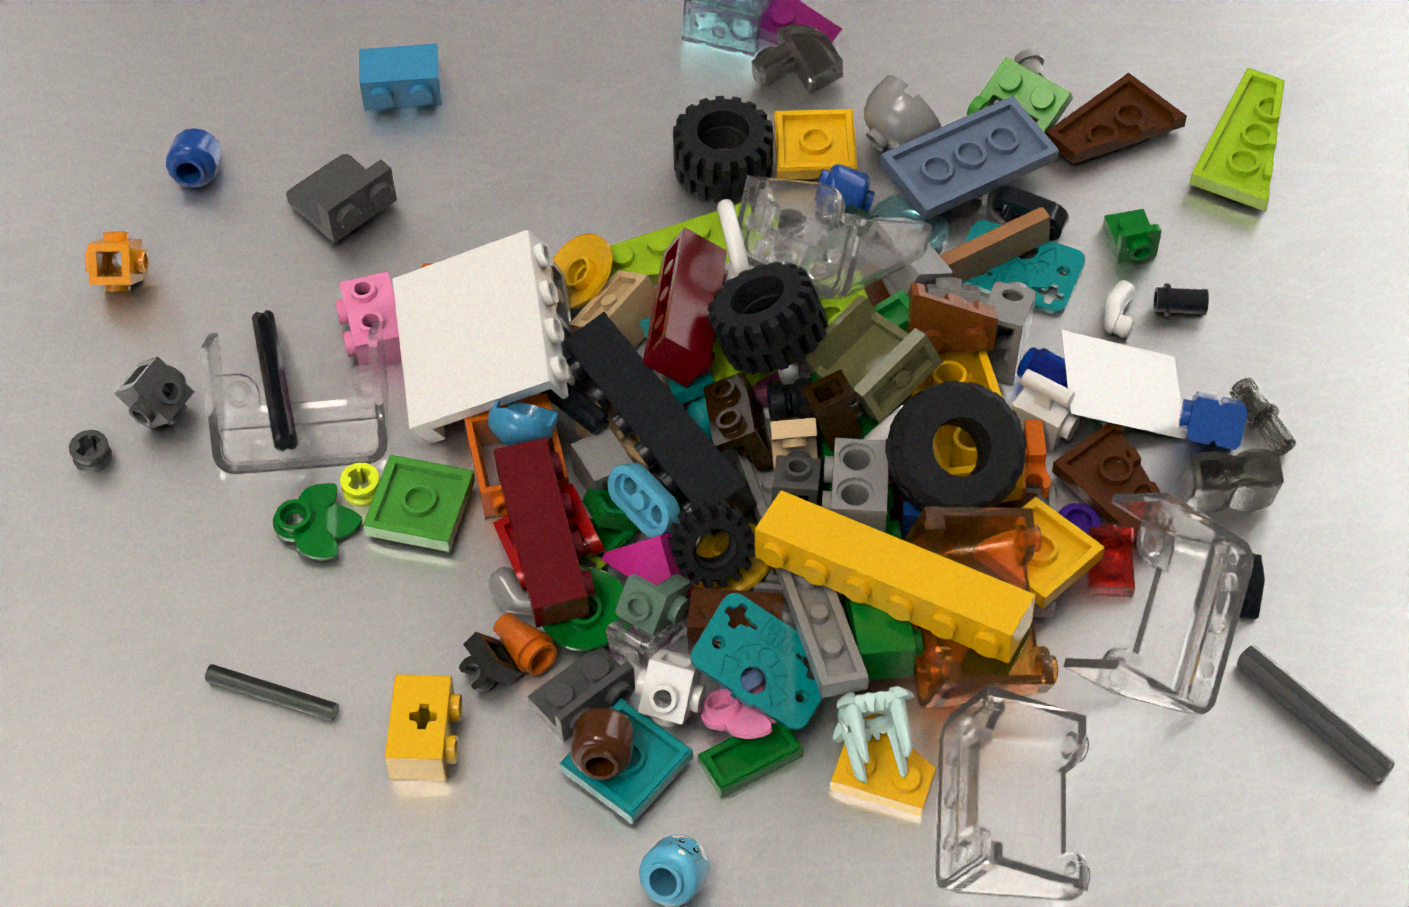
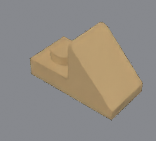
(793, 436)

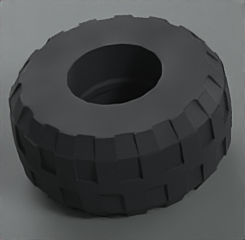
(990, 425)

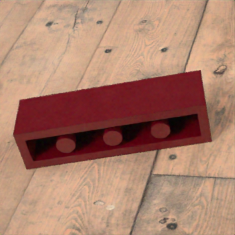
(679, 329)
(542, 532)

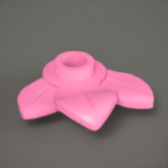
(727, 714)

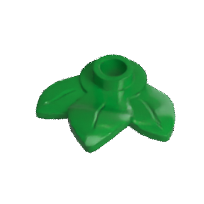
(320, 523)

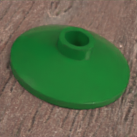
(590, 633)

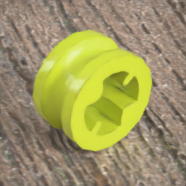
(359, 472)

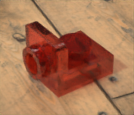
(1115, 571)

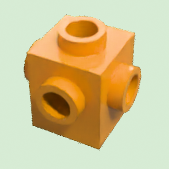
(103, 265)

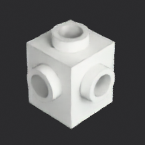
(670, 689)

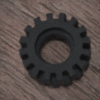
(723, 565)

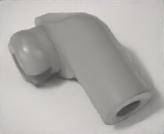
(509, 592)

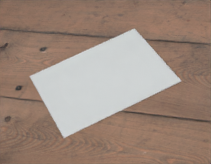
(1123, 384)

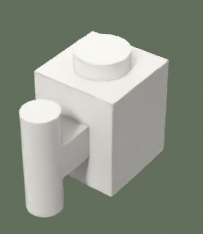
(1047, 402)

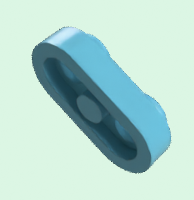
(648, 505)

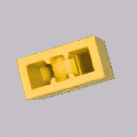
(412, 749)

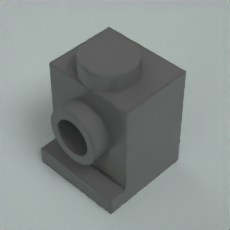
(797, 475)

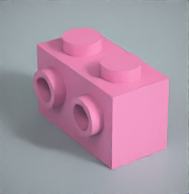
(367, 301)

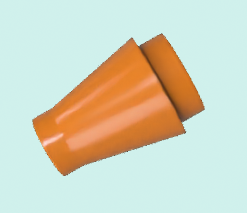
(528, 646)

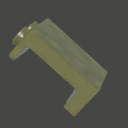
(875, 357)

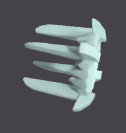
(857, 731)

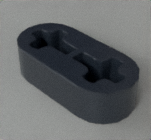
(1015, 202)

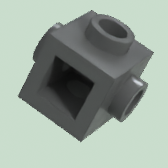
(155, 393)

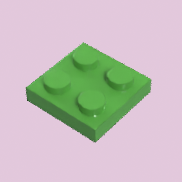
(419, 503)

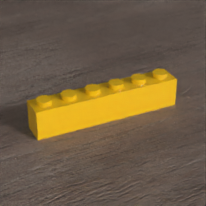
(894, 576)

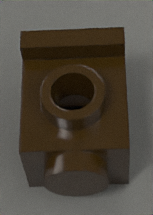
(834, 407)

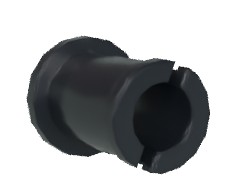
(1180, 300)

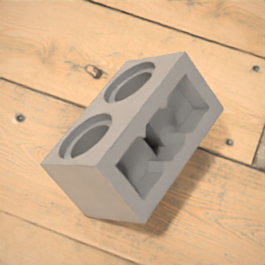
(858, 481)

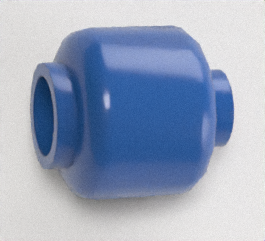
(194, 158)
(851, 184)

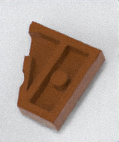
(952, 321)

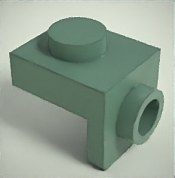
(652, 605)

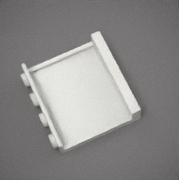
(479, 332)

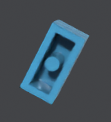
(400, 76)

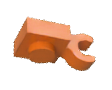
(1035, 458)

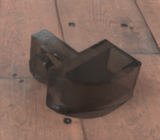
(802, 51)

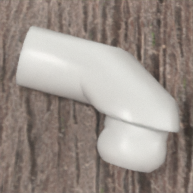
(1115, 303)

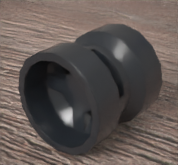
(778, 400)

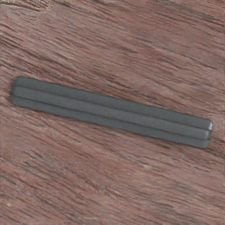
(1315, 713)

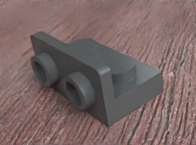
(586, 684)

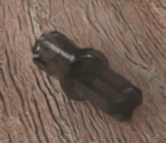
(1263, 416)

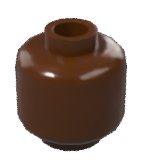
(602, 743)

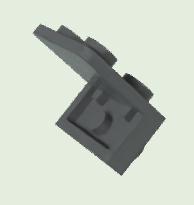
(343, 195)

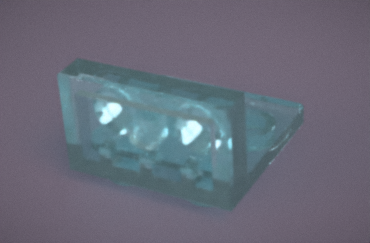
(724, 24)

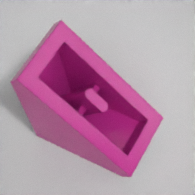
(647, 559)

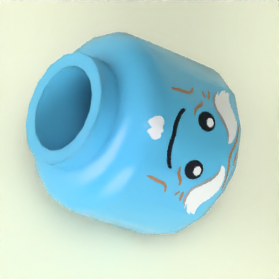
(674, 870)

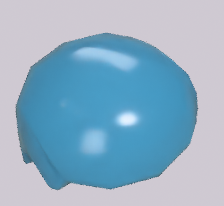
(521, 422)

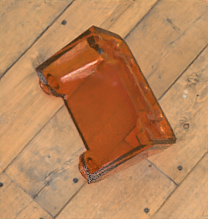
(998, 545)

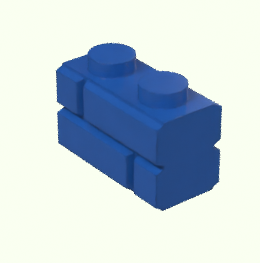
(1214, 420)

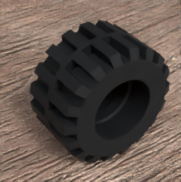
(718, 126)
(767, 318)

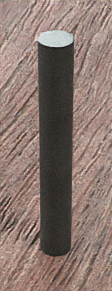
(272, 692)

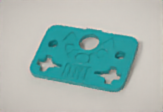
(1036, 273)
(769, 649)

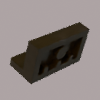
(738, 419)

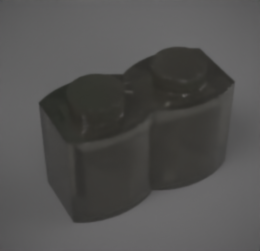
(1239, 481)

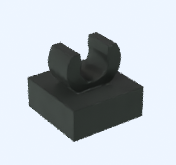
(492, 660)

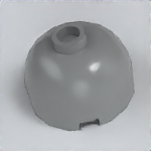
(896, 116)

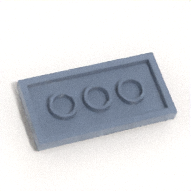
(968, 157)

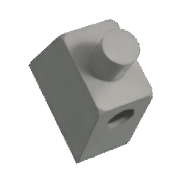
(1014, 312)

